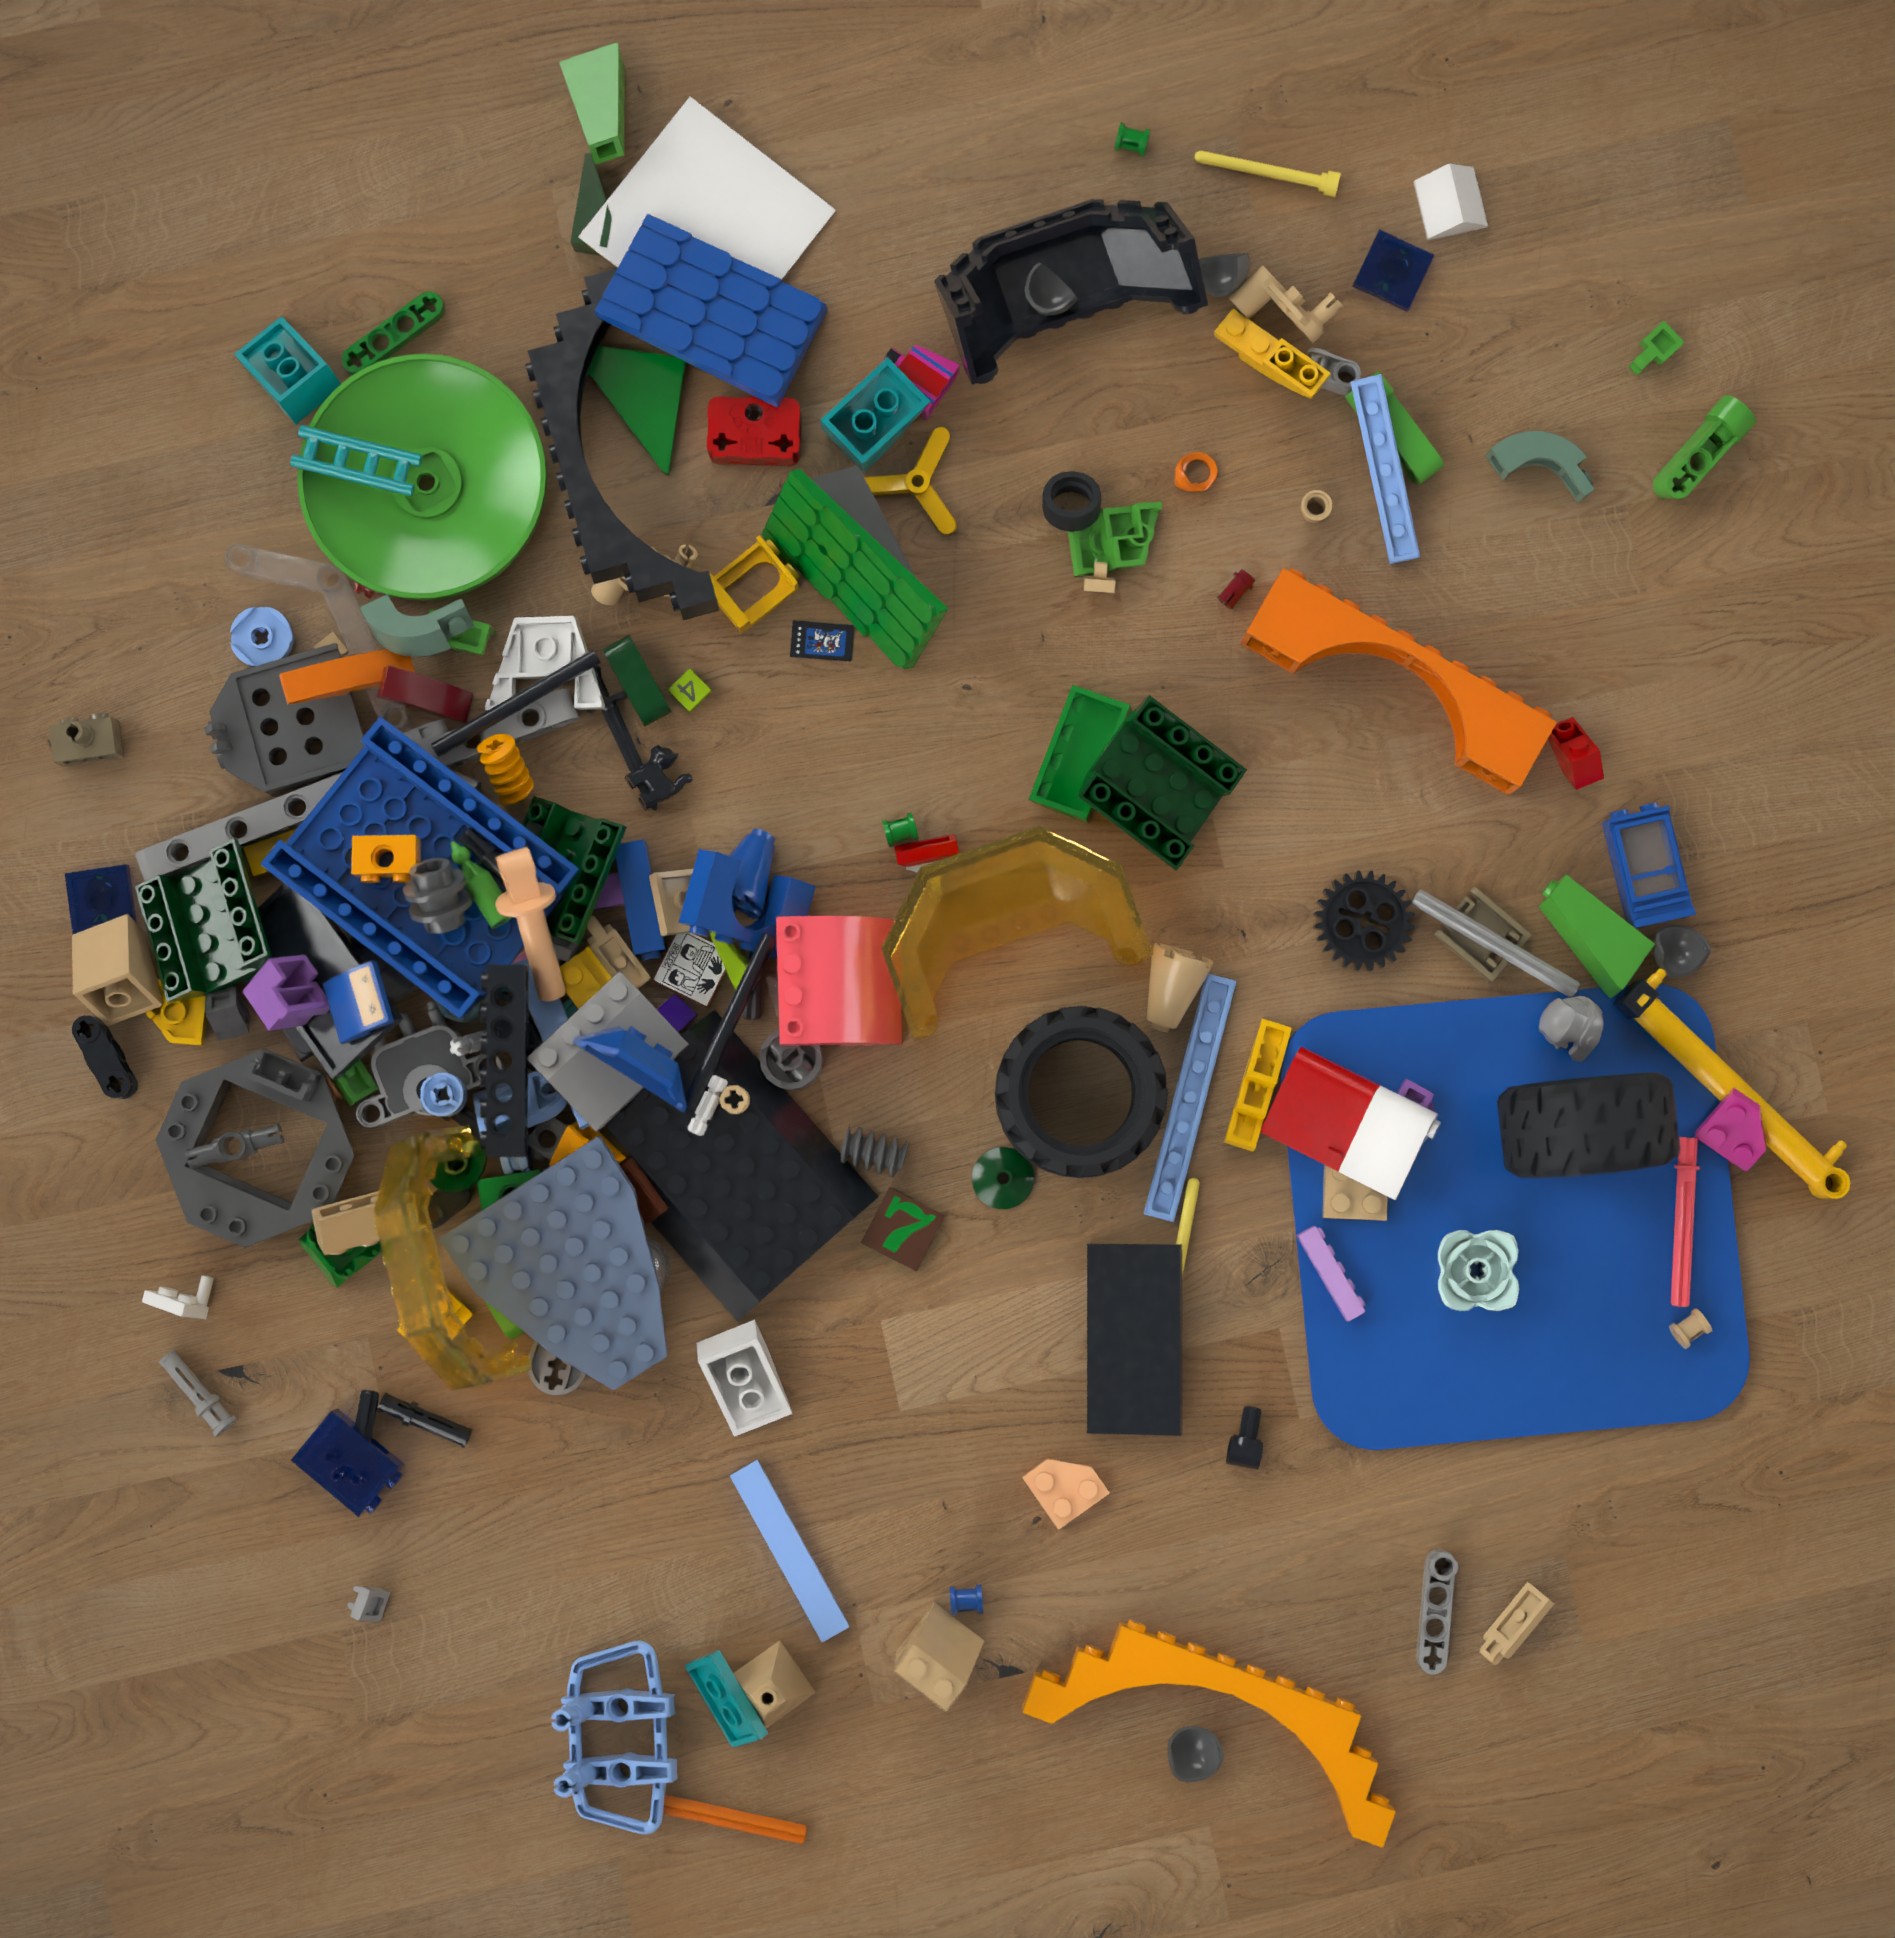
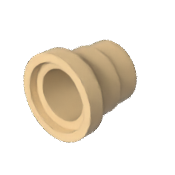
(1320, 498)

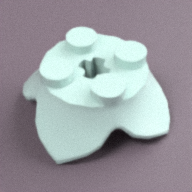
(1496, 1287)

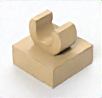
(1099, 581)

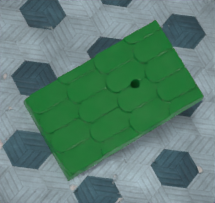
(850, 555)

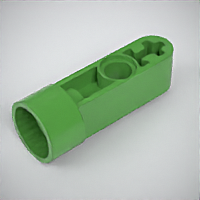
(1725, 426)
(1415, 451)

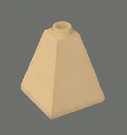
(774, 1673)

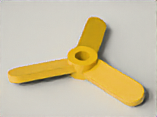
(923, 470)

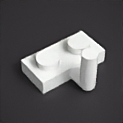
(184, 1304)

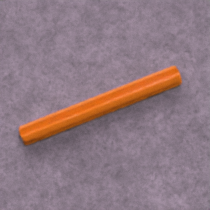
(734, 1819)

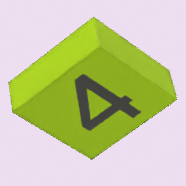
(689, 690)

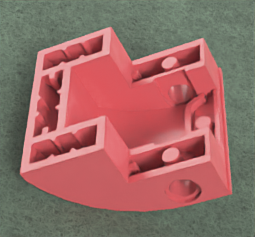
(835, 982)

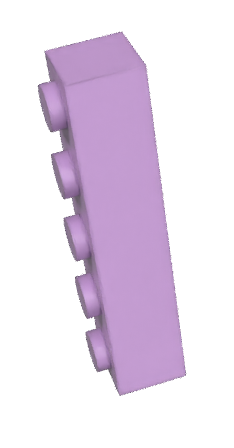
(1331, 1273)

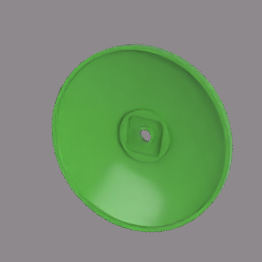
(473, 444)

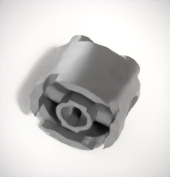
(790, 1065)

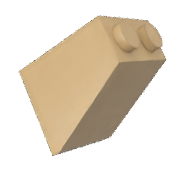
(114, 970)

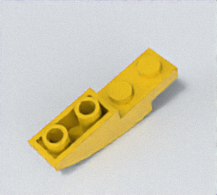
(1271, 356)

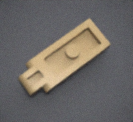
(1515, 1624)

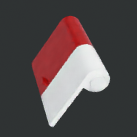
(1349, 1122)

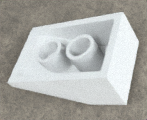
(743, 1378)

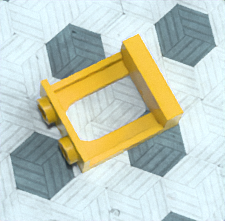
(758, 553)

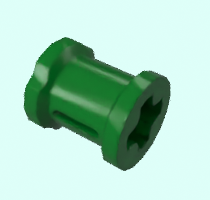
(1132, 139)
(900, 829)

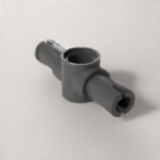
(219, 1148)

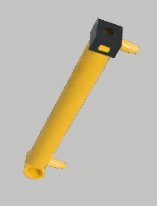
(1643, 1006)

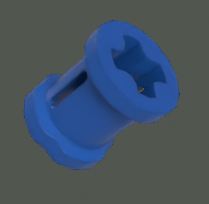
(966, 1600)

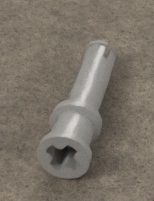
(173, 1363)

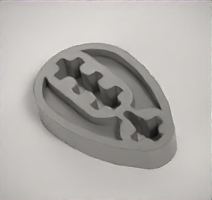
(541, 1368)

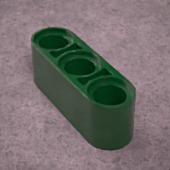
(636, 680)

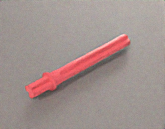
(1684, 1221)

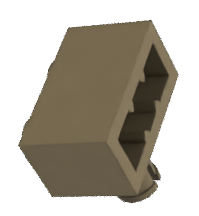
(86, 740)

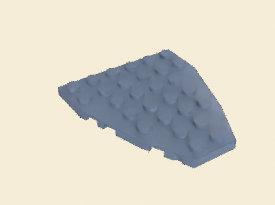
(571, 1266)

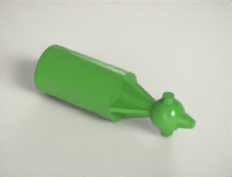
(480, 885)

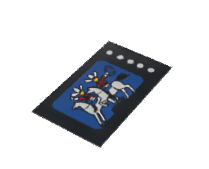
(821, 641)

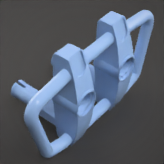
(606, 1769)

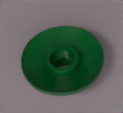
(451, 1179)
(1002, 1195)

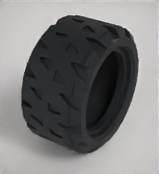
(1136, 1055)
(1588, 1125)

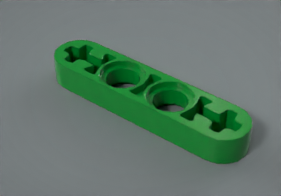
(390, 329)

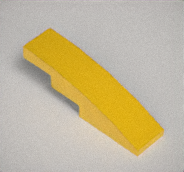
(1257, 1085)

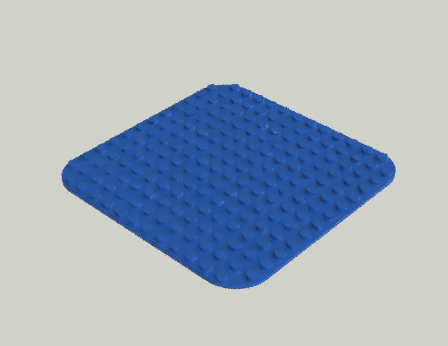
(1593, 1250)

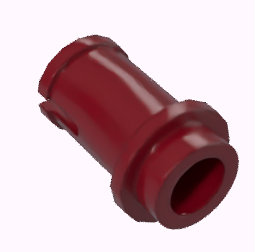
(1236, 588)

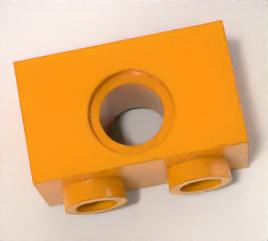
(369, 849)

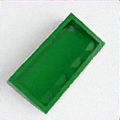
(1077, 742)

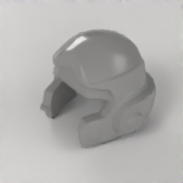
(1573, 1021)

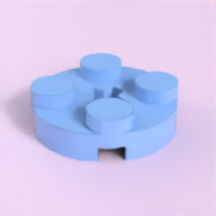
(261, 619)

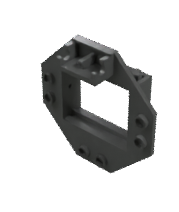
(230, 1205)

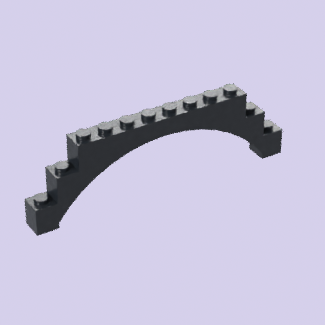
(607, 543)

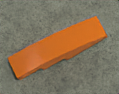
(340, 675)

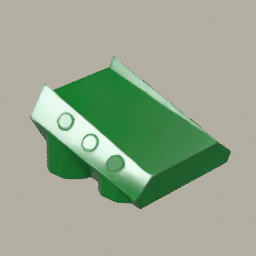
(341, 1266)

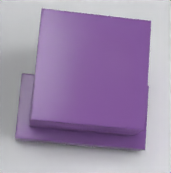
(285, 993)

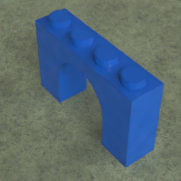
(710, 902)

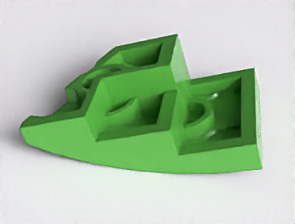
(1116, 537)

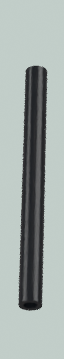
(515, 703)
(729, 1021)

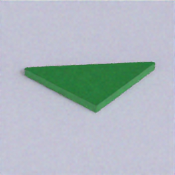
(645, 394)

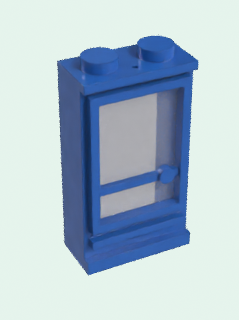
(1647, 866)

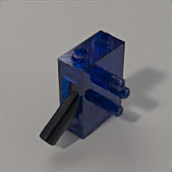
(348, 1459)

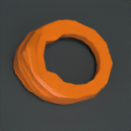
(1182, 481)

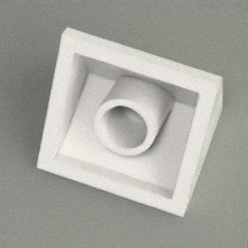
(1450, 201)

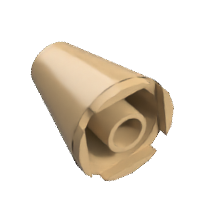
(1173, 984)

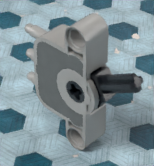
(409, 1061)

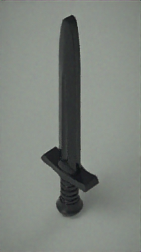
(618, 728)

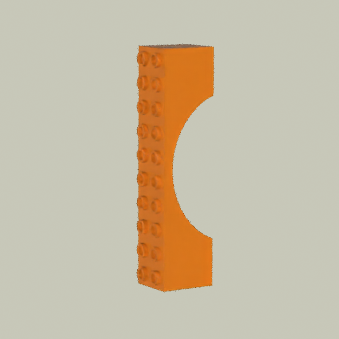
(1492, 729)

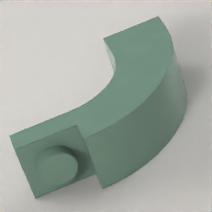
(1543, 450)
(415, 634)

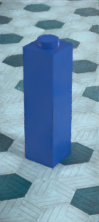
(634, 872)

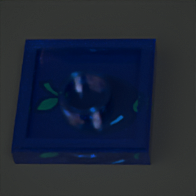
(1393, 270)
(99, 896)

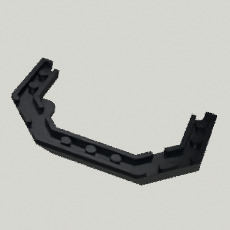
(1094, 247)

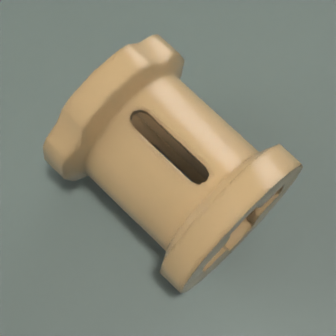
(742, 1106)
(1690, 1328)

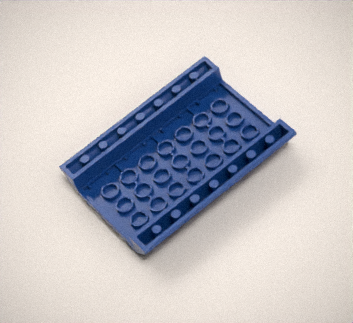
(407, 791)

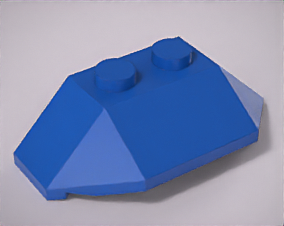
(638, 1061)

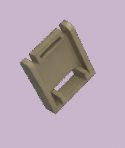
(1491, 917)

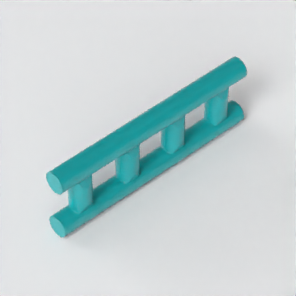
(345, 444)

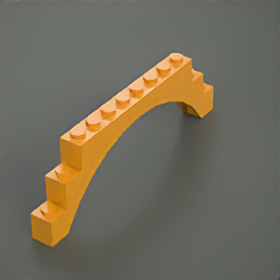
(1151, 1659)

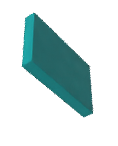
(726, 1699)

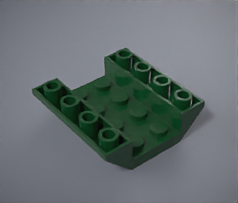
(1159, 781)
(586, 844)
(204, 925)

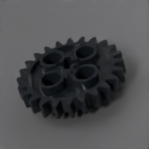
(1373, 894)

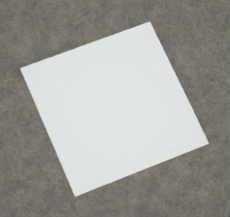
(718, 191)

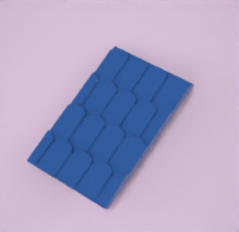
(711, 310)

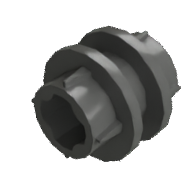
(437, 895)

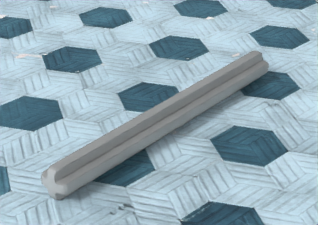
(1495, 943)

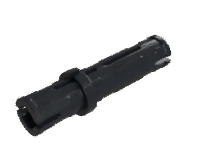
(423, 1419)

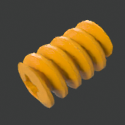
(505, 768)

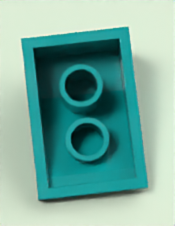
(288, 369)
(874, 414)

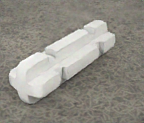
(468, 1043)
(707, 1105)

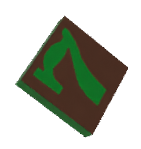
(902, 1229)

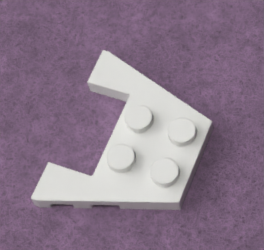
(539, 648)

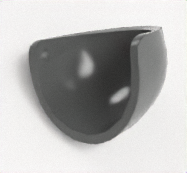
(1224, 272)
(1048, 292)
(1680, 950)
(1194, 1754)

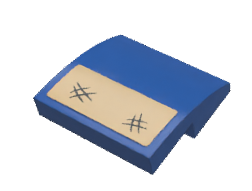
(358, 1002)

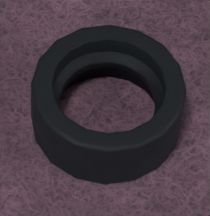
(1071, 482)

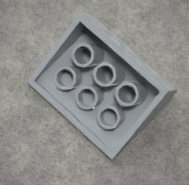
(586, 1081)

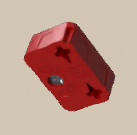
(750, 440)

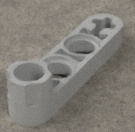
(1440, 1611)

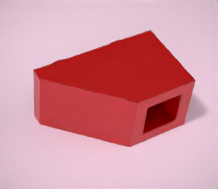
(1576, 753)

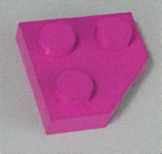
(1735, 1130)

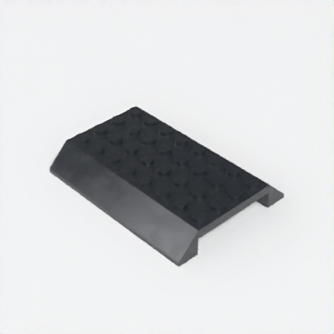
(749, 1191)

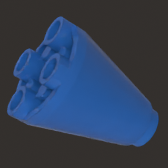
(752, 880)

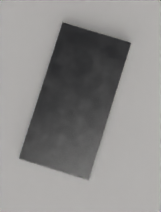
(301, 929)
(1134, 1339)

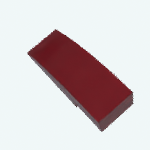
(424, 694)

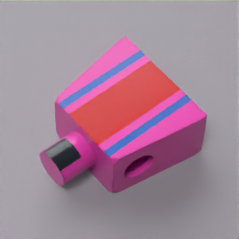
(928, 372)

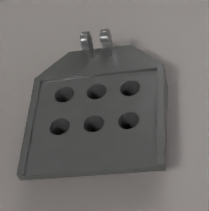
(242, 724)

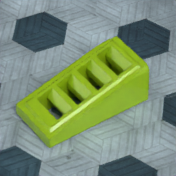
(732, 959)

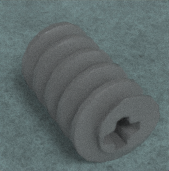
(873, 1151)

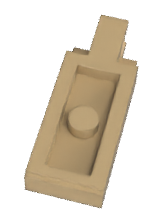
(615, 953)

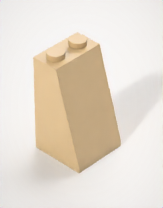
(938, 1656)

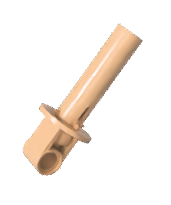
(525, 901)

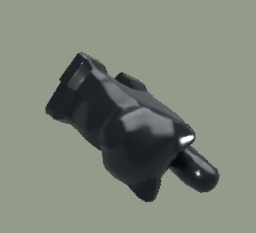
(652, 777)

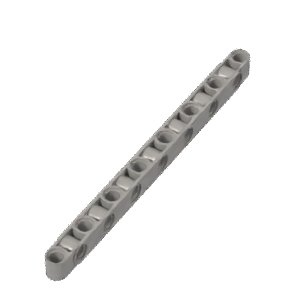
(277, 814)

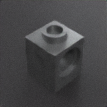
(227, 1013)

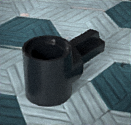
(1245, 1448)

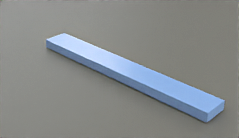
(1189, 1097)

